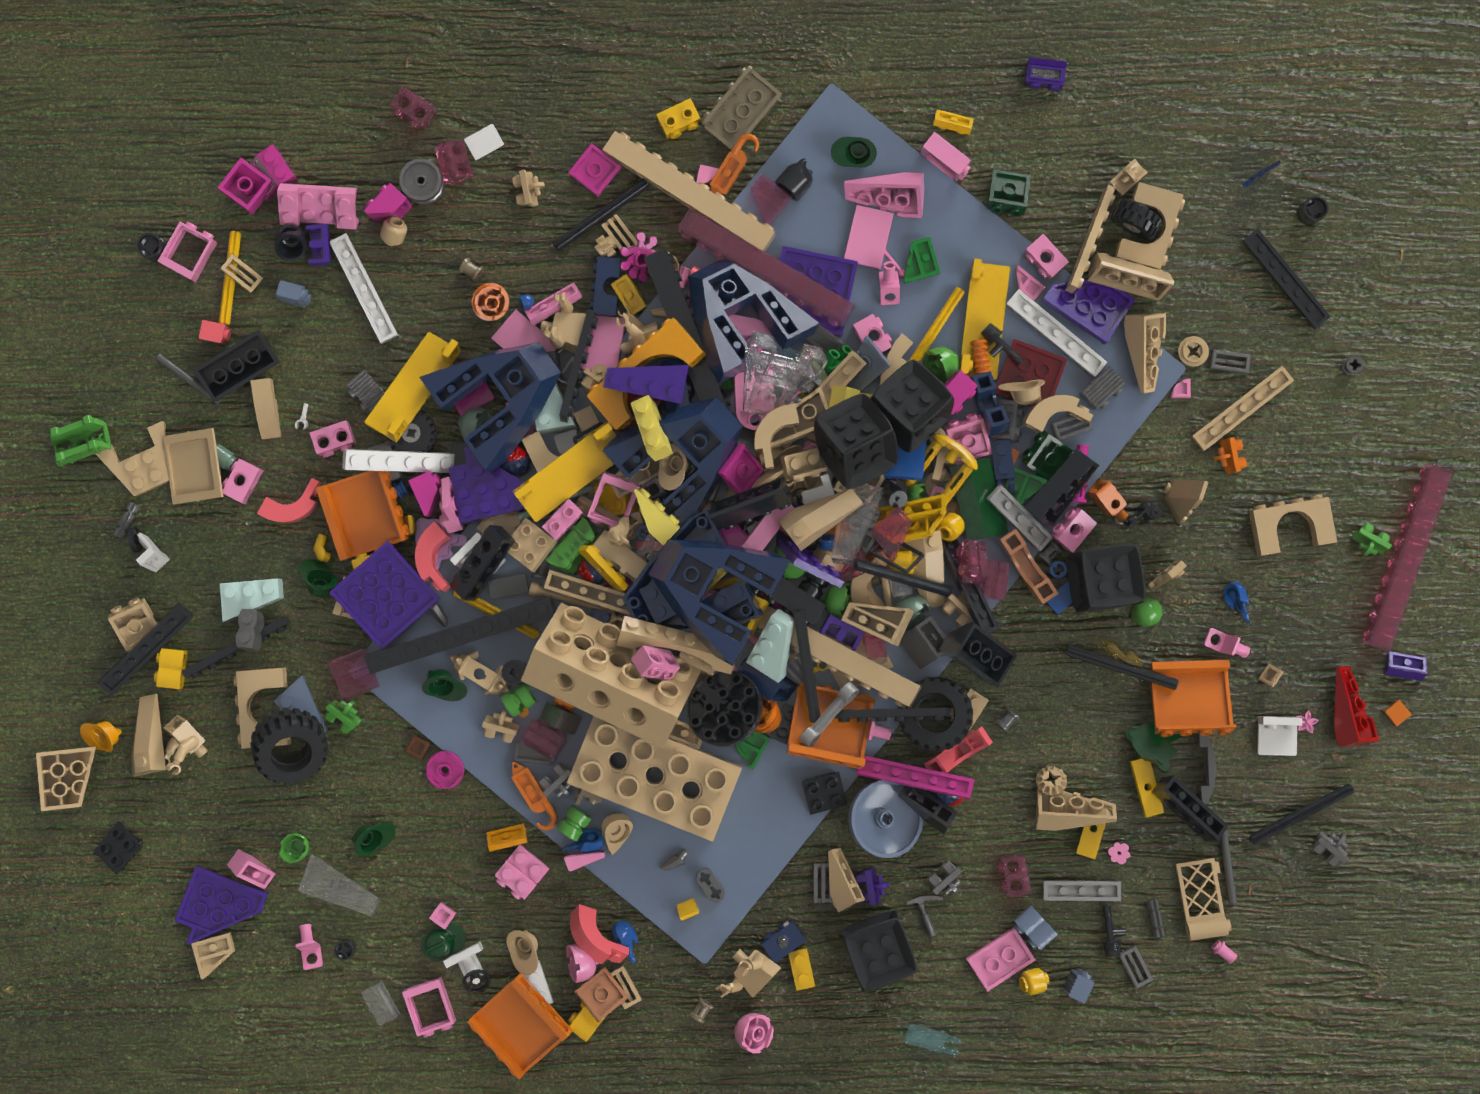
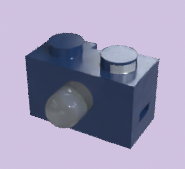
(782, 941)

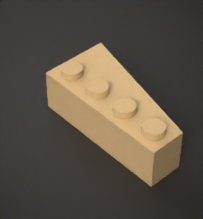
(807, 411)

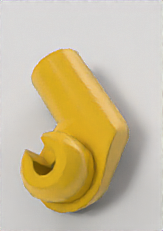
(319, 549)

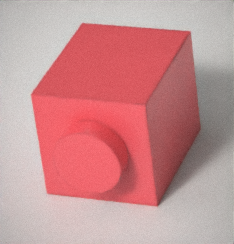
(214, 332)

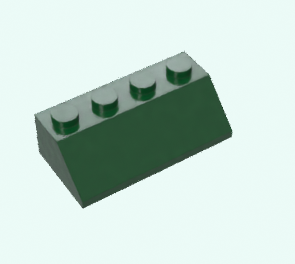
(977, 513)

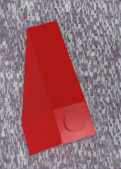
(1351, 720)

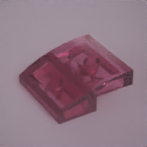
(353, 674)

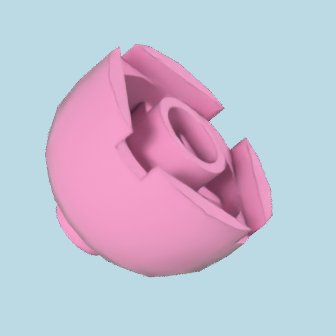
(581, 965)
(753, 1032)

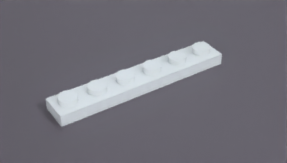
(363, 288)
(1056, 333)
(397, 461)

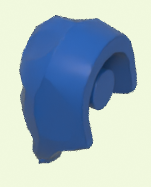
(1236, 595)
(591, 842)
(623, 934)

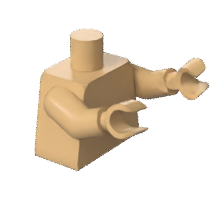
(566, 326)
(637, 330)
(185, 739)
(751, 973)

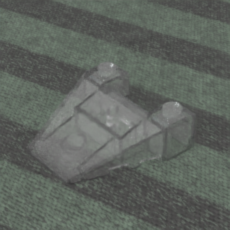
(777, 379)

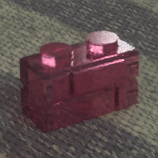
(973, 562)
(996, 585)
(543, 739)

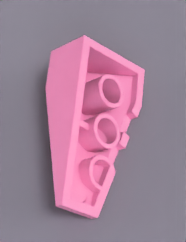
(892, 192)

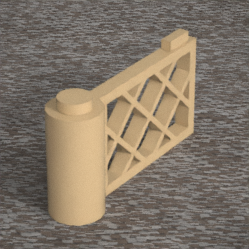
(1206, 925)

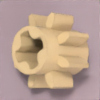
(605, 246)

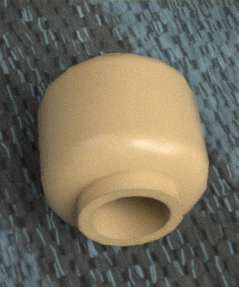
(393, 231)

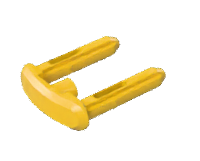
(955, 451)

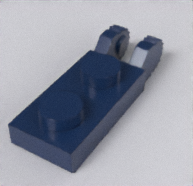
(1003, 463)

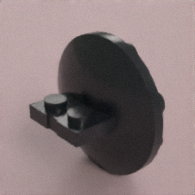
(724, 708)

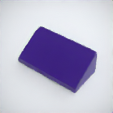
(1406, 666)

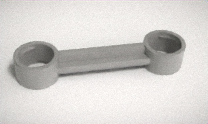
(844, 696)

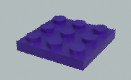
(808, 562)

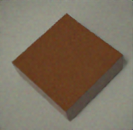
(417, 747)

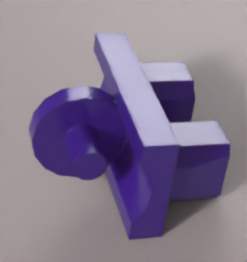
(874, 886)

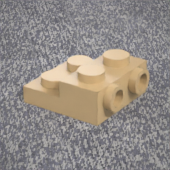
(132, 621)

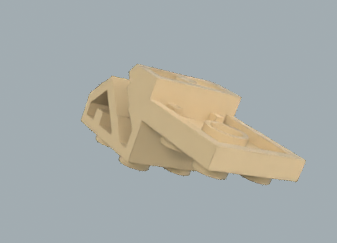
(530, 542)

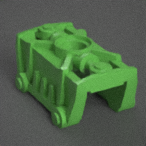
(77, 433)
(566, 553)

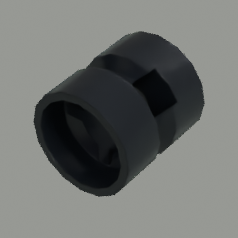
(1312, 210)
(150, 246)
(813, 585)
(513, 671)

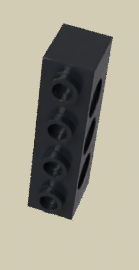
(482, 562)
(1190, 808)

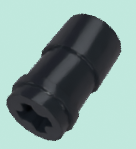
(893, 493)

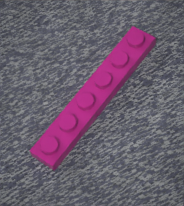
(917, 777)

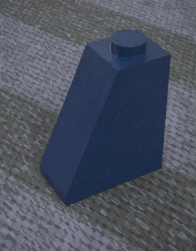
(768, 687)

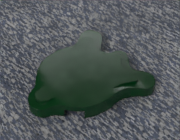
(1152, 746)

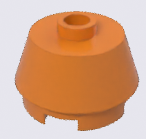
(490, 301)
(770, 717)

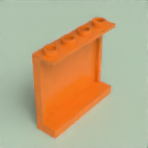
(362, 513)
(1198, 703)
(839, 742)
(519, 1026)

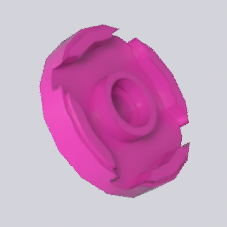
(438, 776)

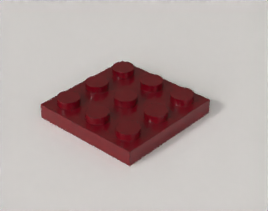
(1036, 365)

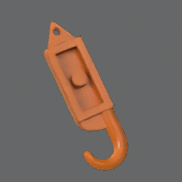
(732, 166)
(533, 794)

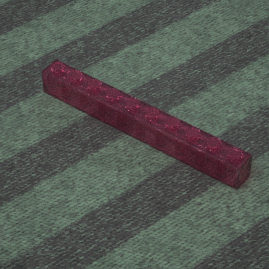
(765, 267)
(1407, 557)

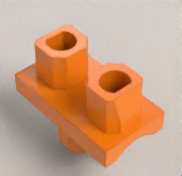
(1229, 455)

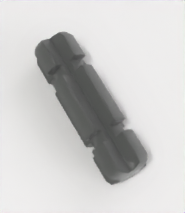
(126, 520)
(1155, 917)

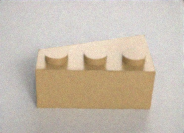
(63, 777)

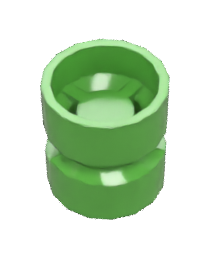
(519, 699)
(575, 821)

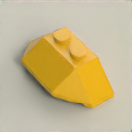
(924, 514)

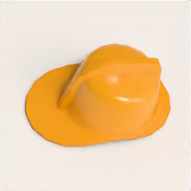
(100, 735)

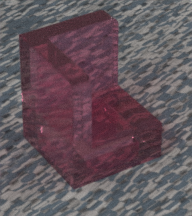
(875, 647)

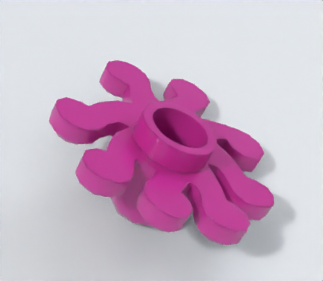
(637, 256)

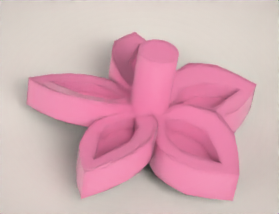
(1307, 722)

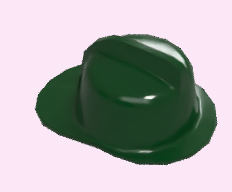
(853, 152)
(317, 577)
(443, 686)
(372, 838)
(443, 943)

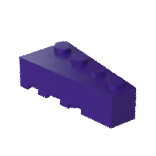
(656, 381)

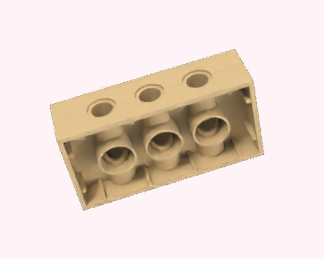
(587, 669)
(661, 799)

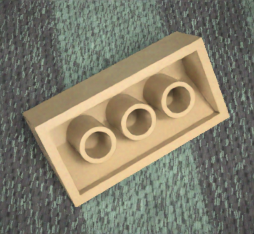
(1129, 276)

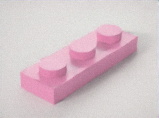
(549, 306)

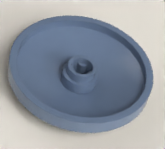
(883, 821)

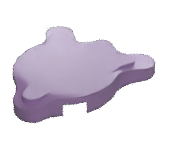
(445, 551)

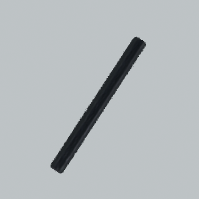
(601, 214)
(904, 578)
(806, 665)
(1122, 667)
(1301, 814)

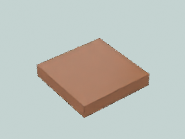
(601, 994)

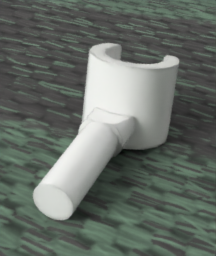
(303, 418)

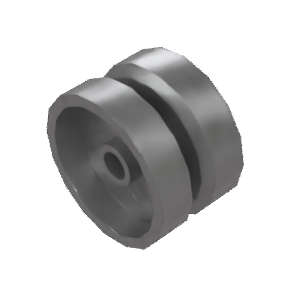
(418, 171)

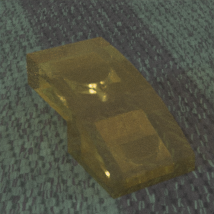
(1127, 657)

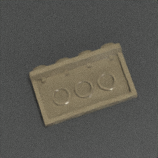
(740, 108)

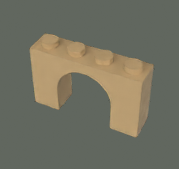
(1168, 205)
(537, 448)
(1315, 511)
(248, 685)

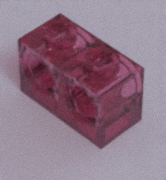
(415, 105)
(453, 161)
(1019, 874)

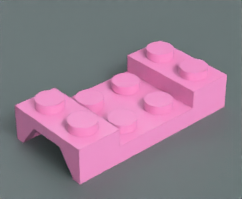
(317, 205)

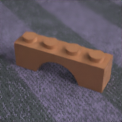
(1032, 575)

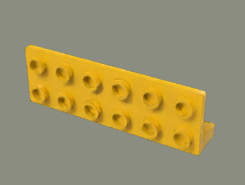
(984, 306)
(407, 391)
(566, 474)

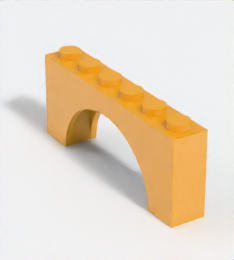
(669, 341)

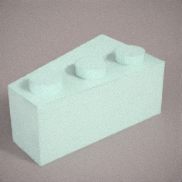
(549, 420)
(248, 595)
(773, 646)

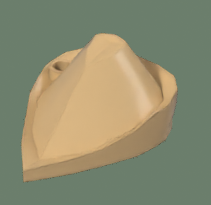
(615, 831)

